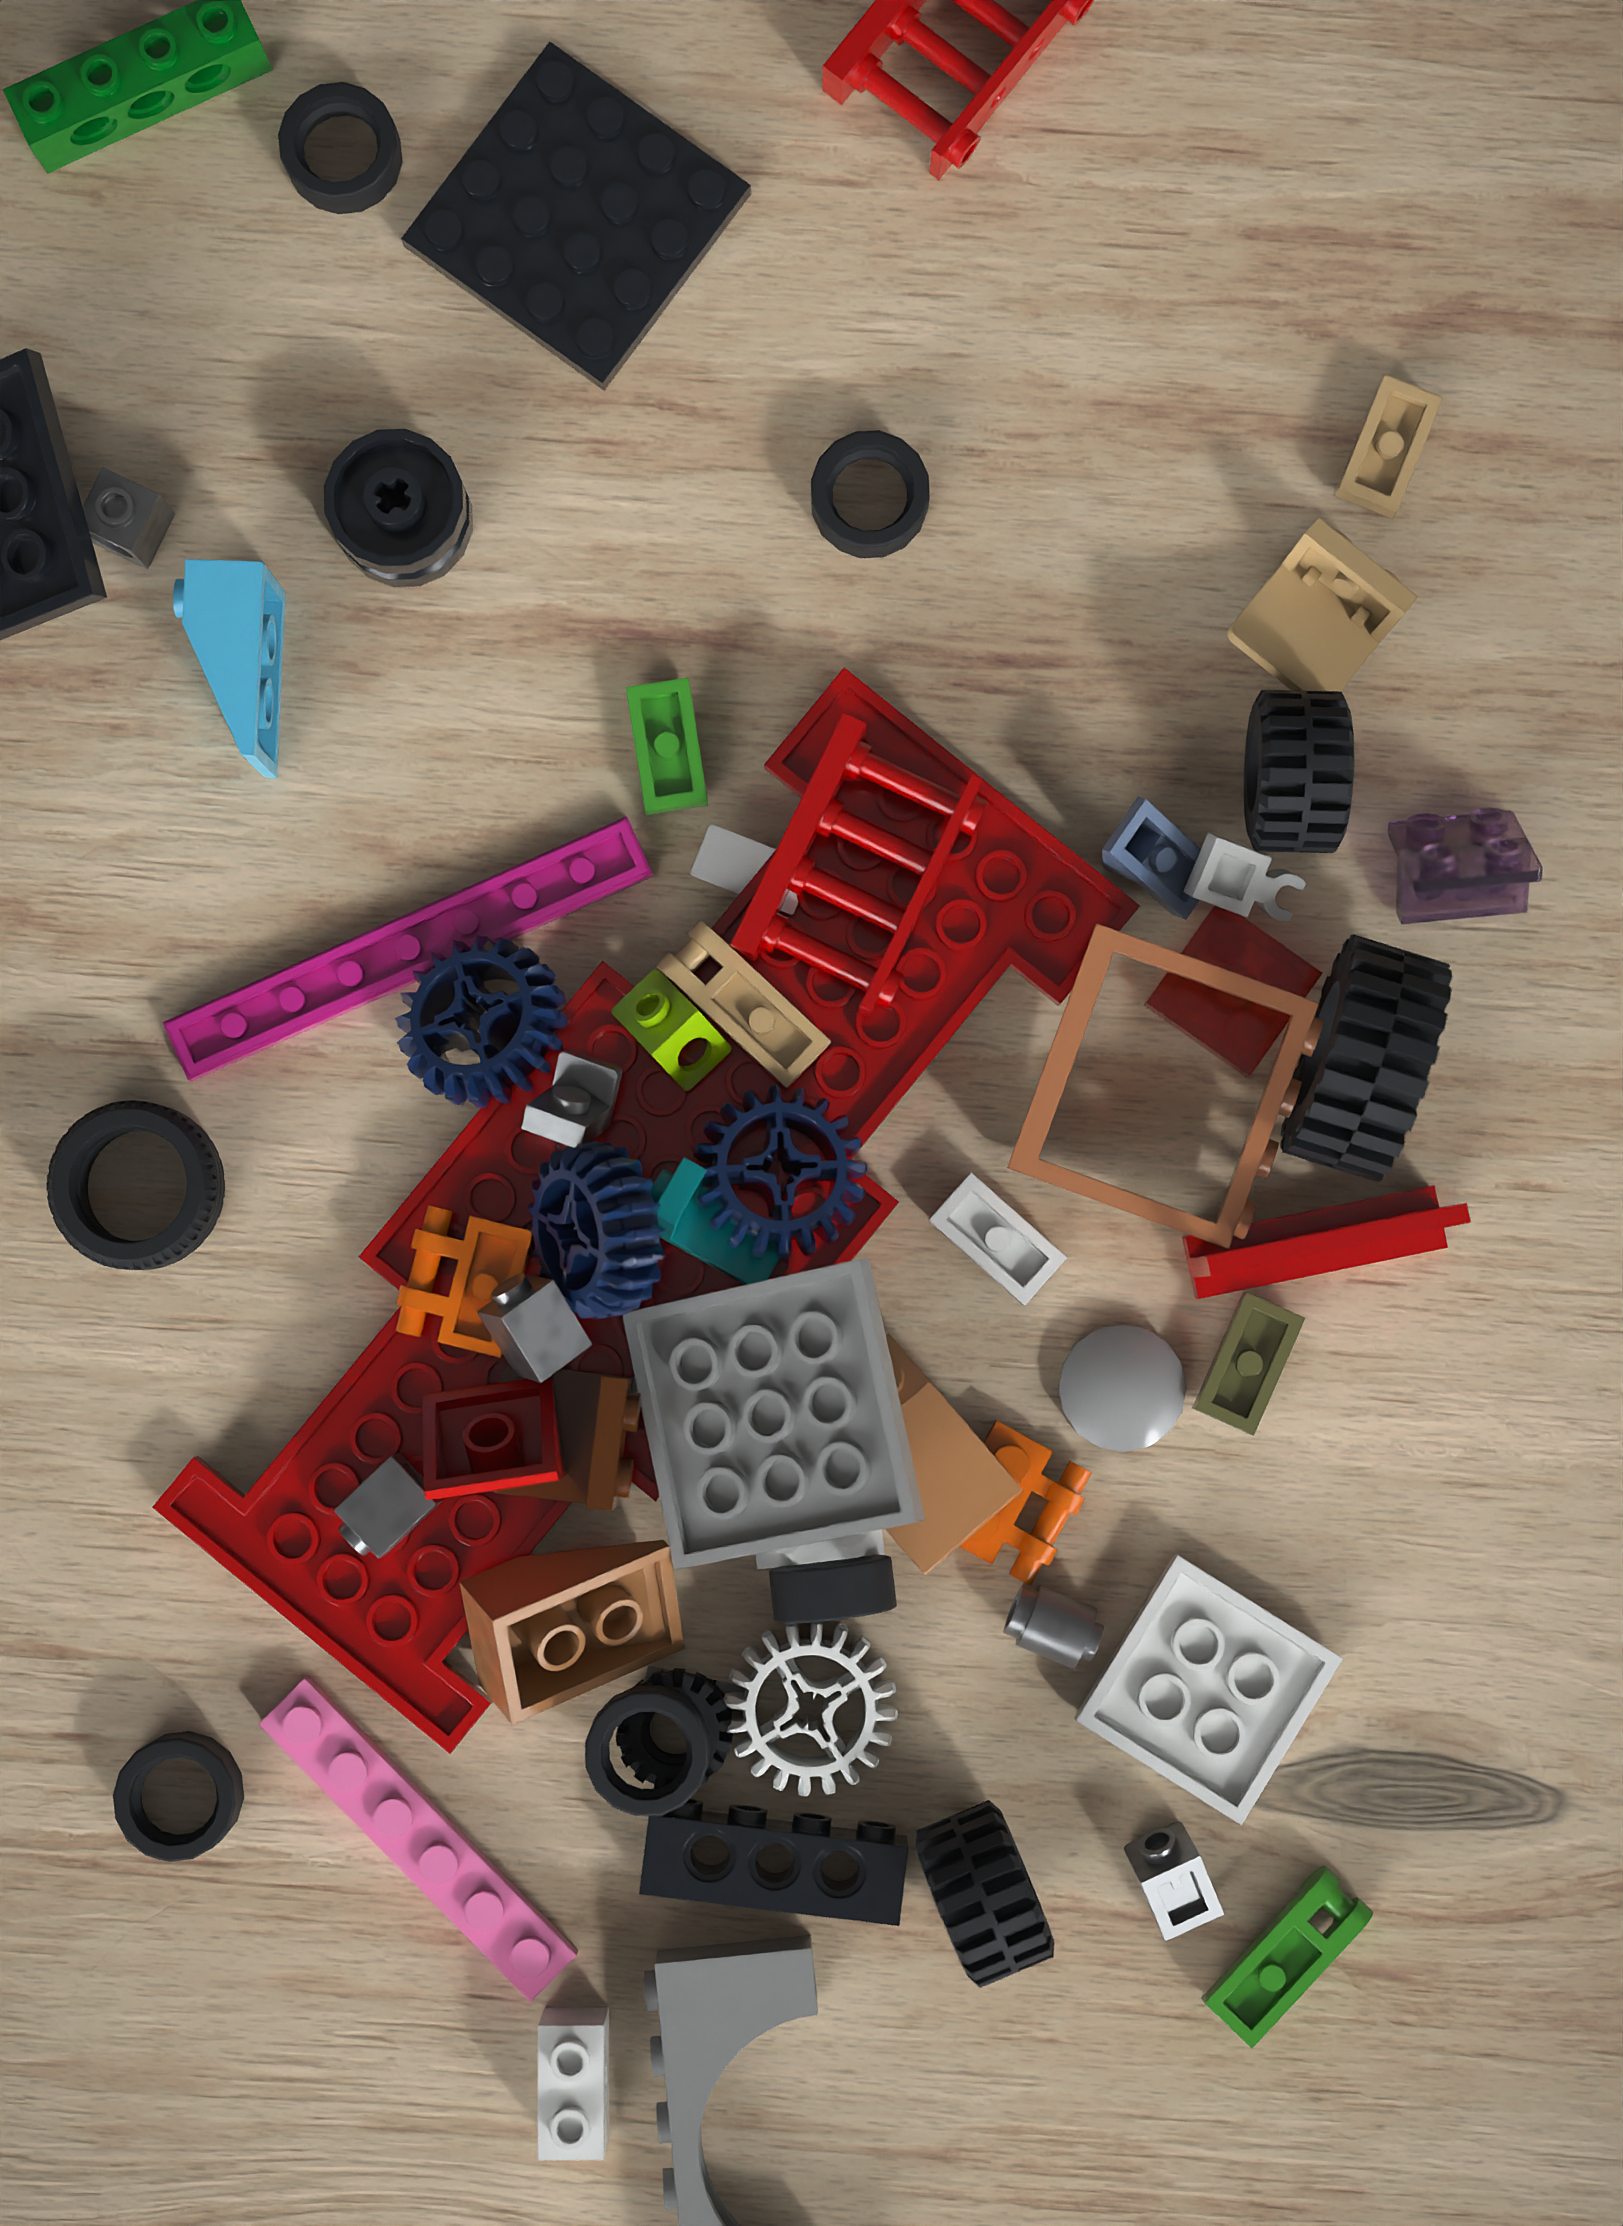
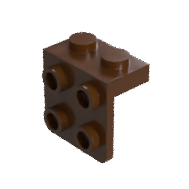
(593, 1426)

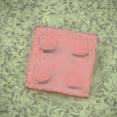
(1221, 1022)

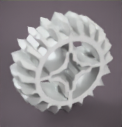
(784, 1724)

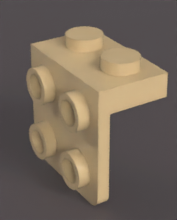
(1321, 612)

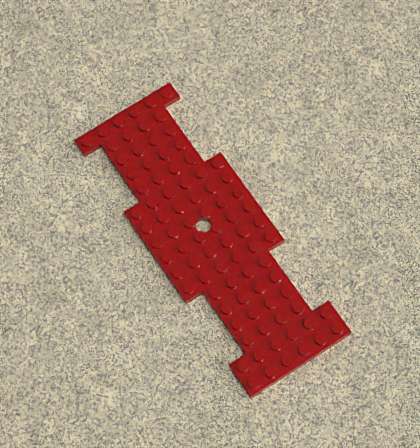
(998, 904)

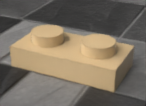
(1388, 446)

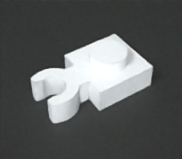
(1236, 877)

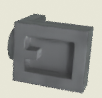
(578, 1101)
(1173, 1880)

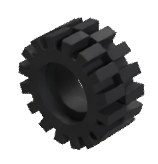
(662, 1767)

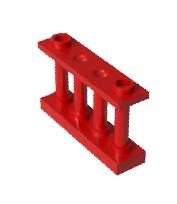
(858, 66)
(823, 814)

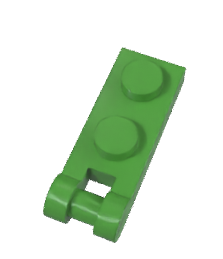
(1286, 1958)

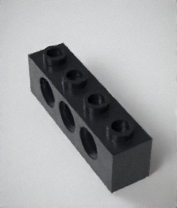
(868, 1896)

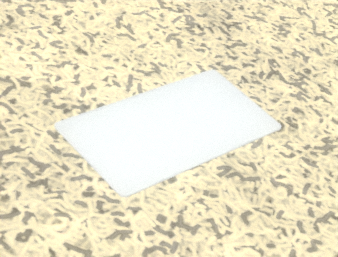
(733, 861)

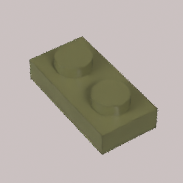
(1248, 1363)

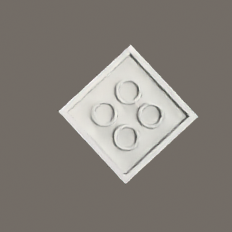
(1208, 1688)

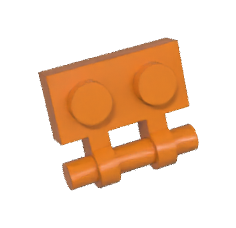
(485, 1260)
(1025, 1462)

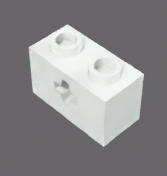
(573, 2083)

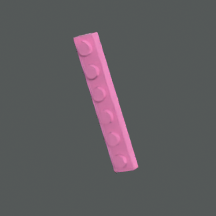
(419, 1838)

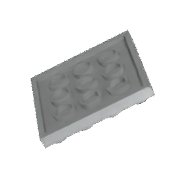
(773, 1415)

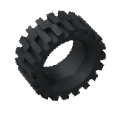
(1370, 1059)

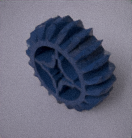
(452, 1009)
(809, 1168)
(596, 1229)

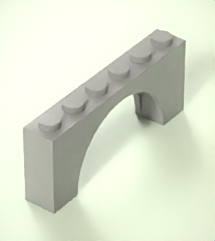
(709, 2010)

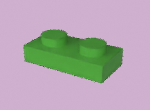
(667, 746)

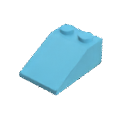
(237, 632)

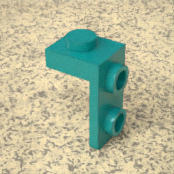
(689, 1230)

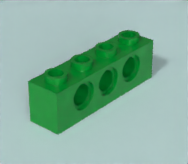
(136, 80)

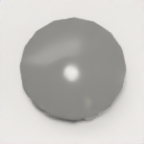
(1122, 1387)

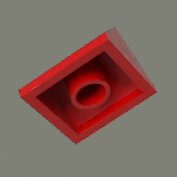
(491, 1438)

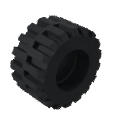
(1298, 771)
(984, 1894)

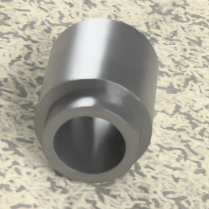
(1054, 1625)

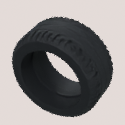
(71, 1170)

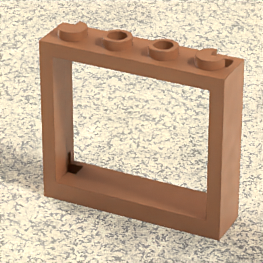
(1277, 1097)

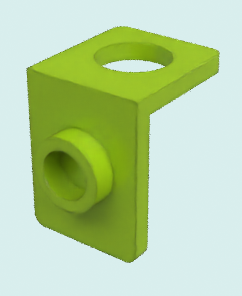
(666, 1022)

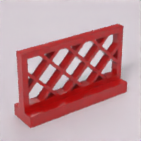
(1323, 1241)

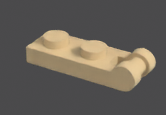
(745, 1006)

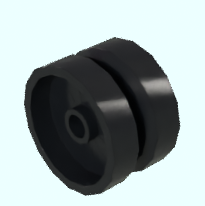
(379, 537)

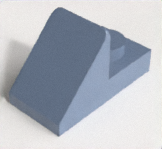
(1153, 856)

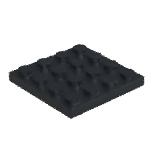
(576, 215)
(44, 534)

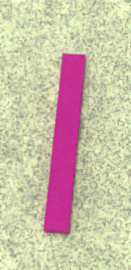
(387, 955)

